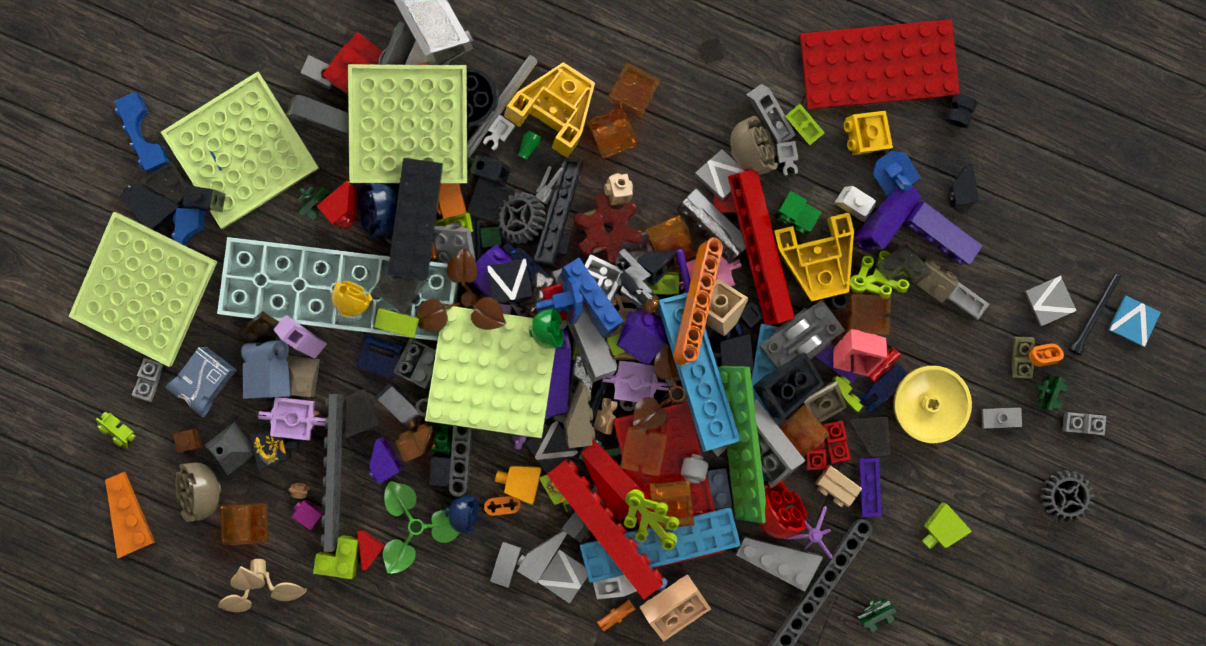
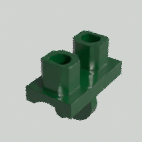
(307, 208)
(1049, 392)
(442, 439)
(876, 612)

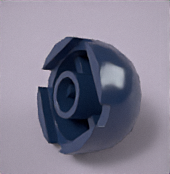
(463, 513)

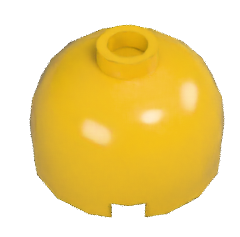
(350, 299)

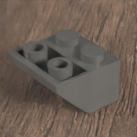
(416, 363)

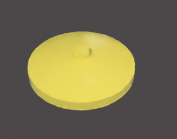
(932, 404)

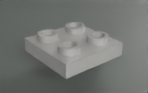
(451, 240)

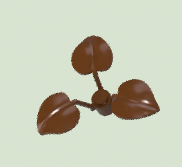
(487, 310)
(647, 411)

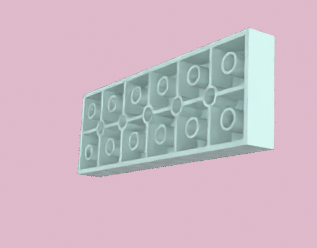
(301, 282)

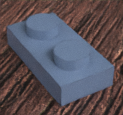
(719, 488)

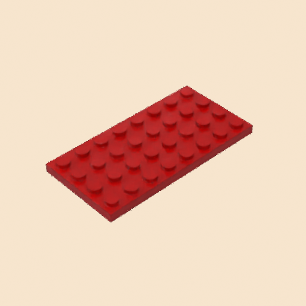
(879, 64)
(680, 444)

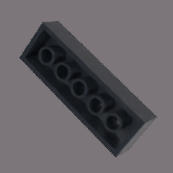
(415, 219)

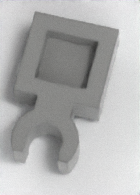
(787, 154)

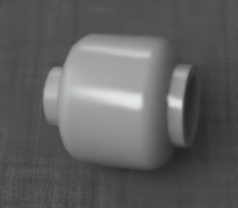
(694, 469)

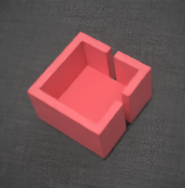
(866, 349)

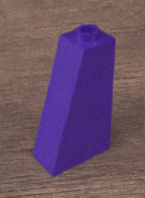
(886, 219)

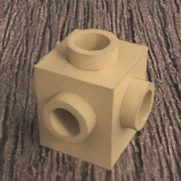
(618, 189)

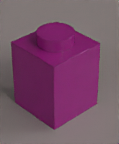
(307, 514)

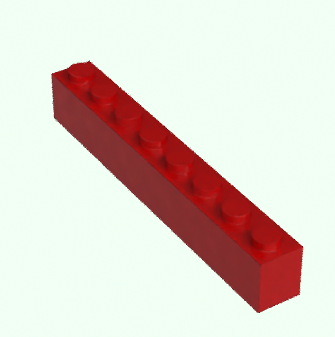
(761, 247)
(605, 528)

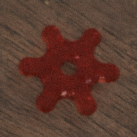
(608, 241)

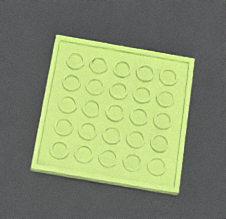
(406, 115)
(250, 143)
(142, 289)
(490, 376)

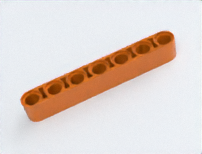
(692, 307)

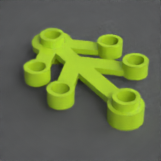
(860, 282)
(636, 500)

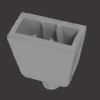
(313, 72)

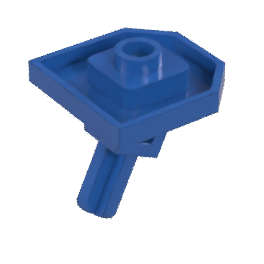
(894, 171)
(570, 301)

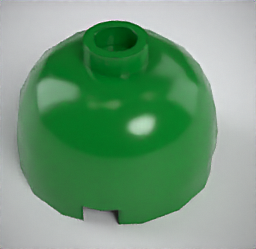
(546, 329)

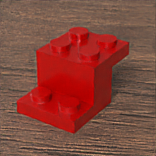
(357, 51)

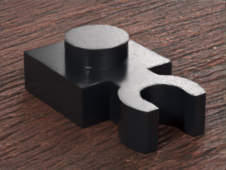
(751, 314)

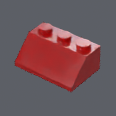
(341, 206)

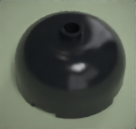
(485, 97)

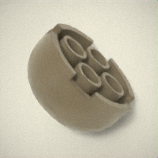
(744, 146)
(201, 491)

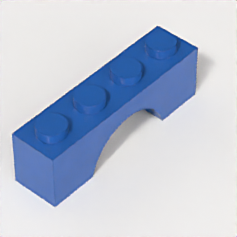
(132, 111)
(187, 224)
(603, 313)

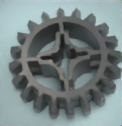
(512, 218)
(1062, 502)

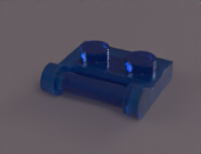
(377, 362)

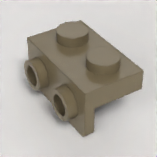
(939, 282)

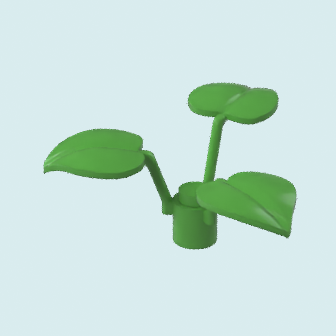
(397, 554)

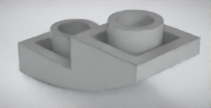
(148, 380)
(1084, 423)
(505, 564)

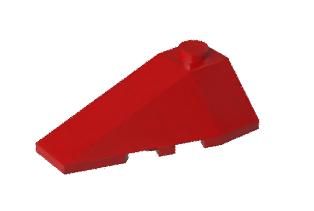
(609, 479)

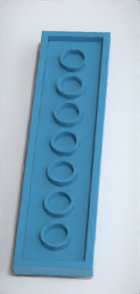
(701, 383)

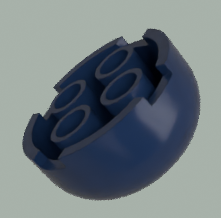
(384, 200)

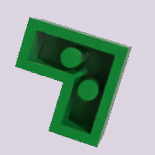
(797, 213)

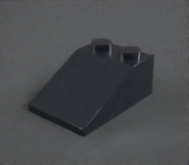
(788, 386)

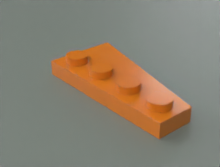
(127, 518)

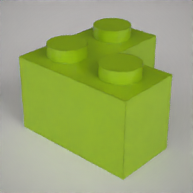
(341, 564)

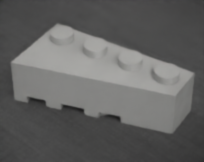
(777, 453)
(783, 562)

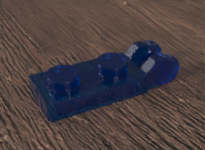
(885, 386)

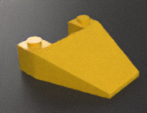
(557, 100)
(823, 264)

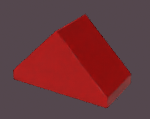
(369, 548)

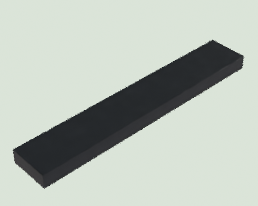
(558, 212)

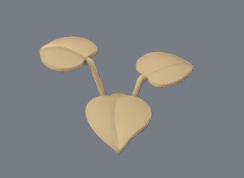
(253, 579)

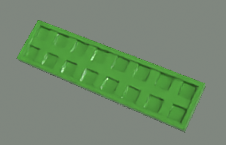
(744, 455)

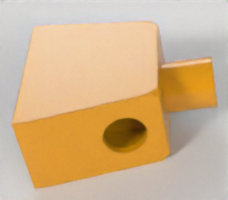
(520, 482)

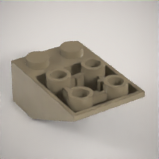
(577, 421)

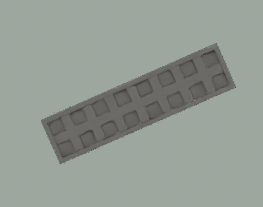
(332, 480)

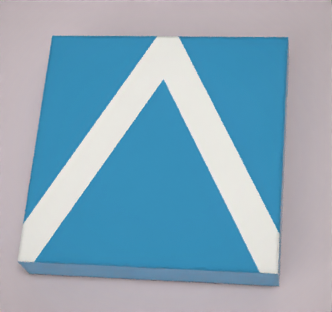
(1134, 321)

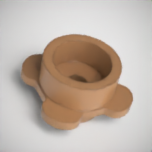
(299, 490)

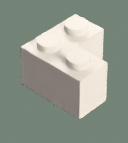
(605, 275)

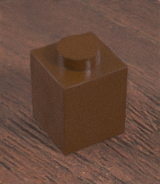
(187, 440)

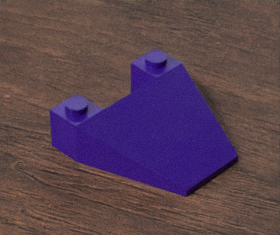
(560, 379)

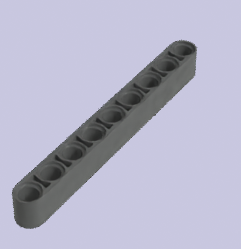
(819, 581)

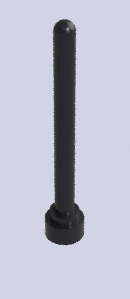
(1078, 345)

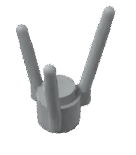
(545, 192)

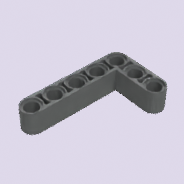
(304, 108)
(456, 456)

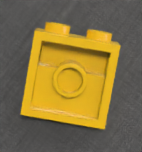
(868, 132)

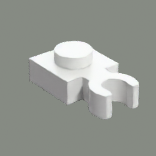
(500, 129)

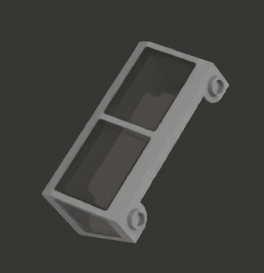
(435, 29)

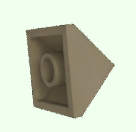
(826, 401)

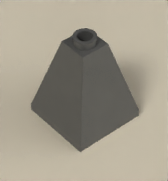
(231, 448)

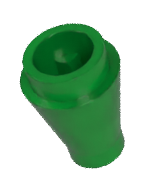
(528, 145)

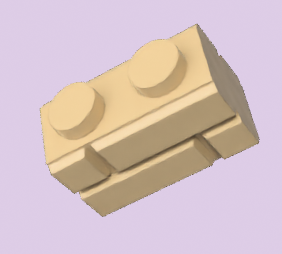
(838, 486)

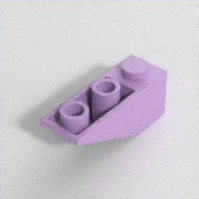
(299, 337)

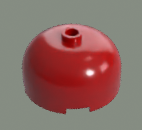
(779, 521)

